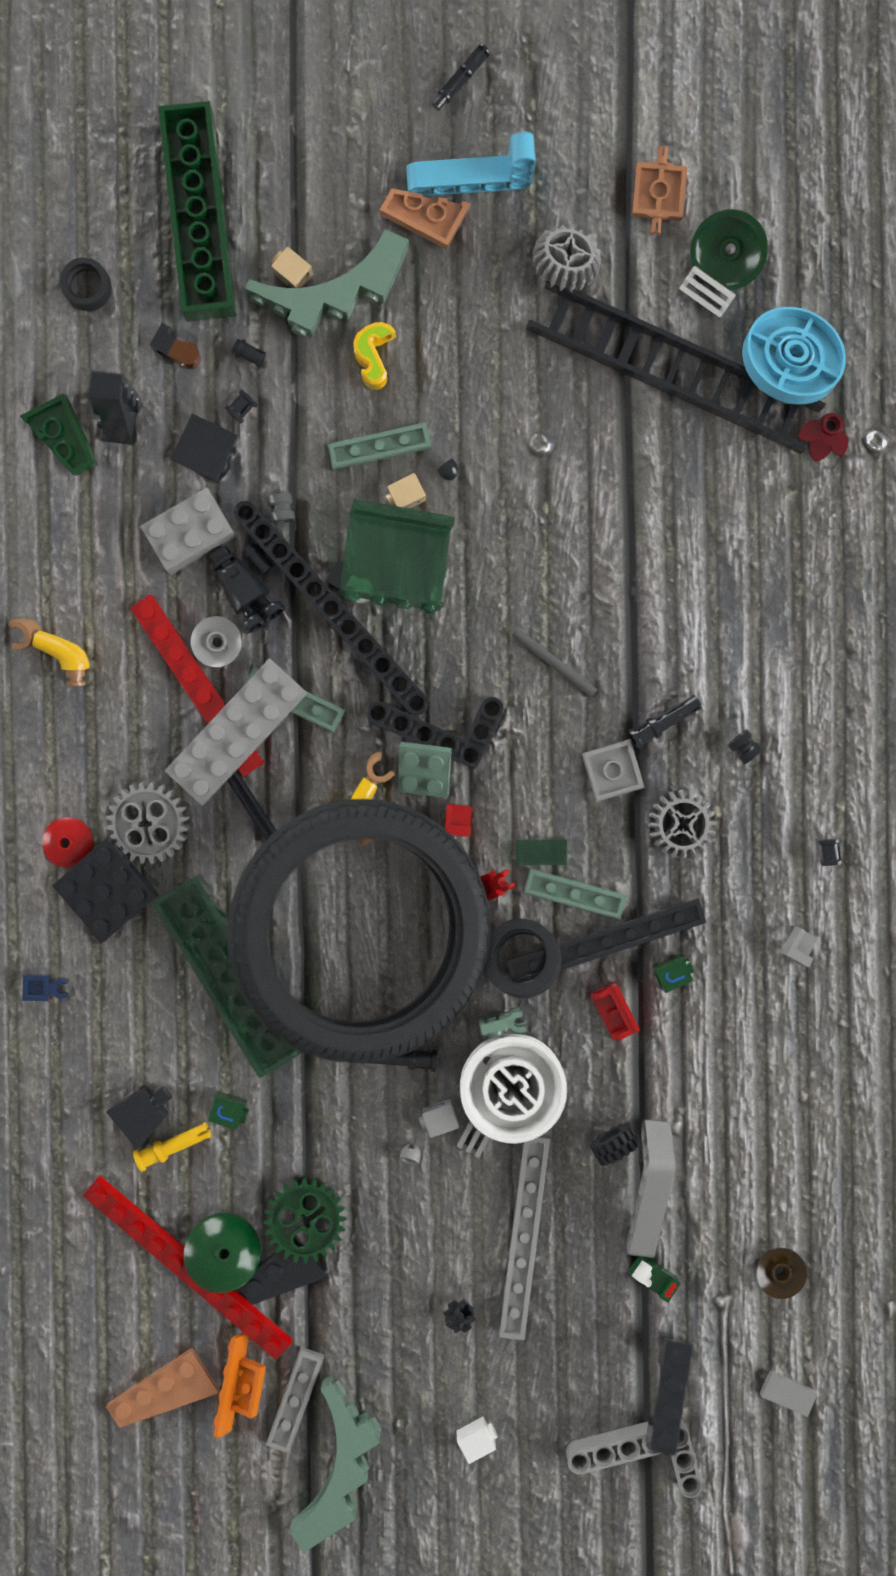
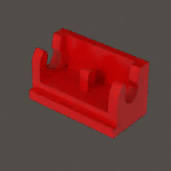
(614, 1011)

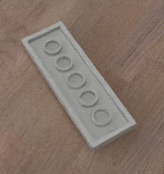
(236, 732)

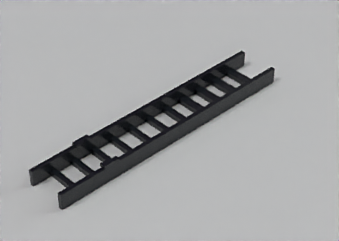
(637, 326)

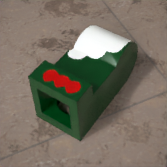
(655, 1277)

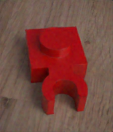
(495, 884)

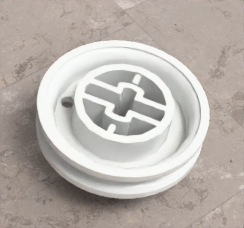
(505, 1113)

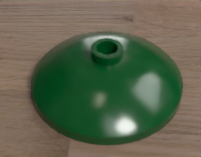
(710, 243)
(203, 1249)

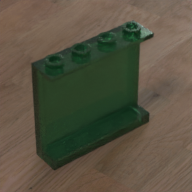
(395, 556)

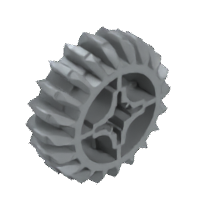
(566, 258)
(691, 818)

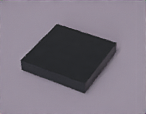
(204, 448)

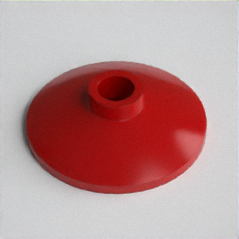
(78, 835)

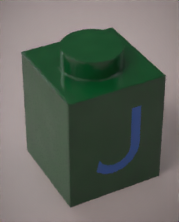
(673, 973)
(228, 1110)

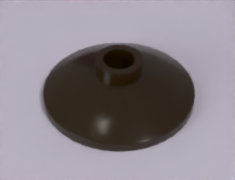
(786, 1283)

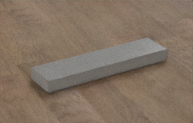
(294, 1400)

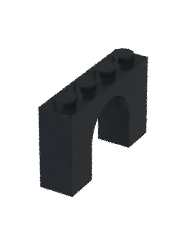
(665, 1423)

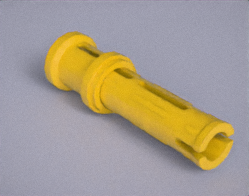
(161, 1150)

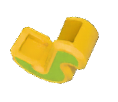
(366, 354)

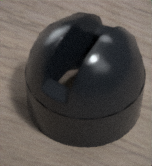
(448, 470)

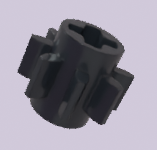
(459, 1316)

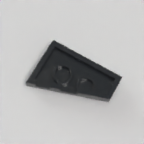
(281, 1275)

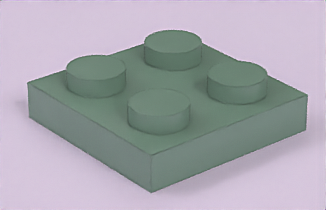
(424, 769)

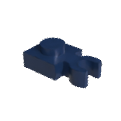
(39, 987)

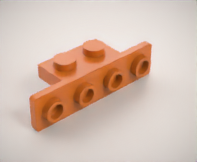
(240, 1386)

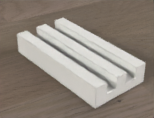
(689, 279)

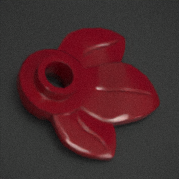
(823, 440)

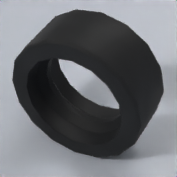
(77, 266)

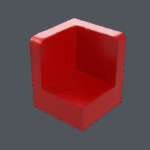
(458, 819)

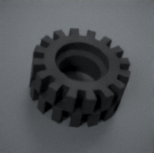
(614, 1144)

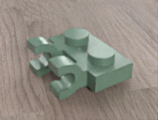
(497, 1022)

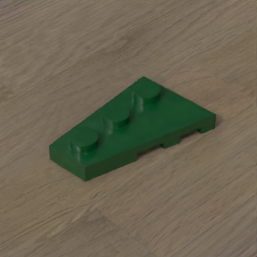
(62, 433)

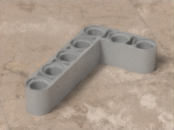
(653, 1188)
(617, 1455)

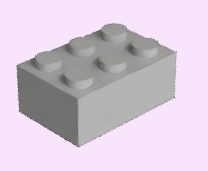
(188, 531)

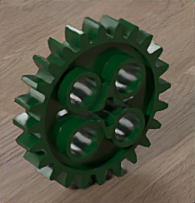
(317, 1240)

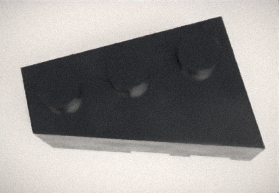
(115, 404)

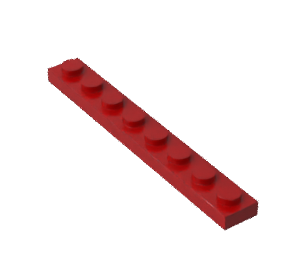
(185, 667)

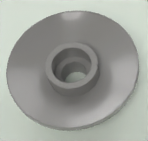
(204, 636)

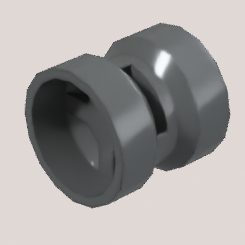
(281, 510)

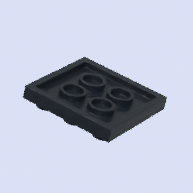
(105, 890)

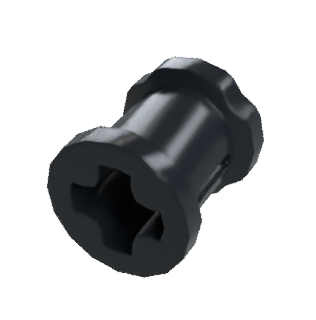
(241, 406)
(831, 852)

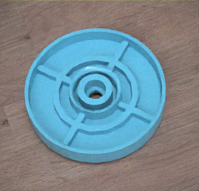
(794, 355)

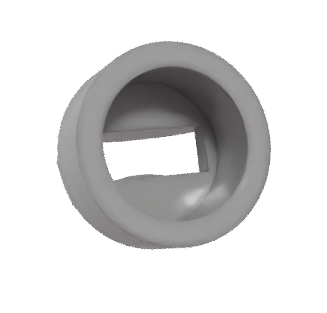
(409, 1155)

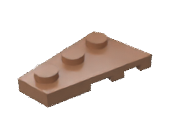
(427, 217)

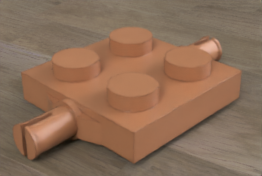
(659, 191)

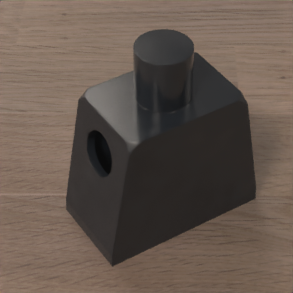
(140, 1113)

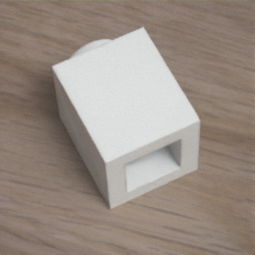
(476, 1439)

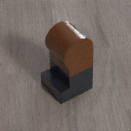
(179, 352)

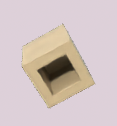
(291, 268)
(406, 492)

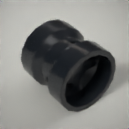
(742, 742)

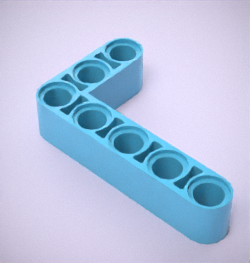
(476, 174)

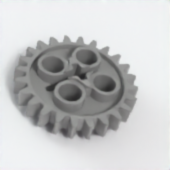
(171, 821)

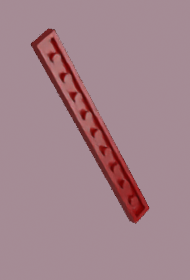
(171, 1254)

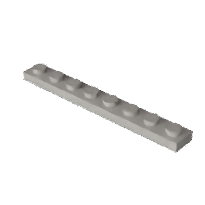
(524, 1238)

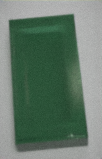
(541, 852)

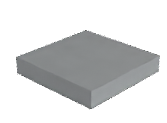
(612, 770)

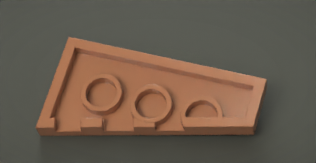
(168, 1388)

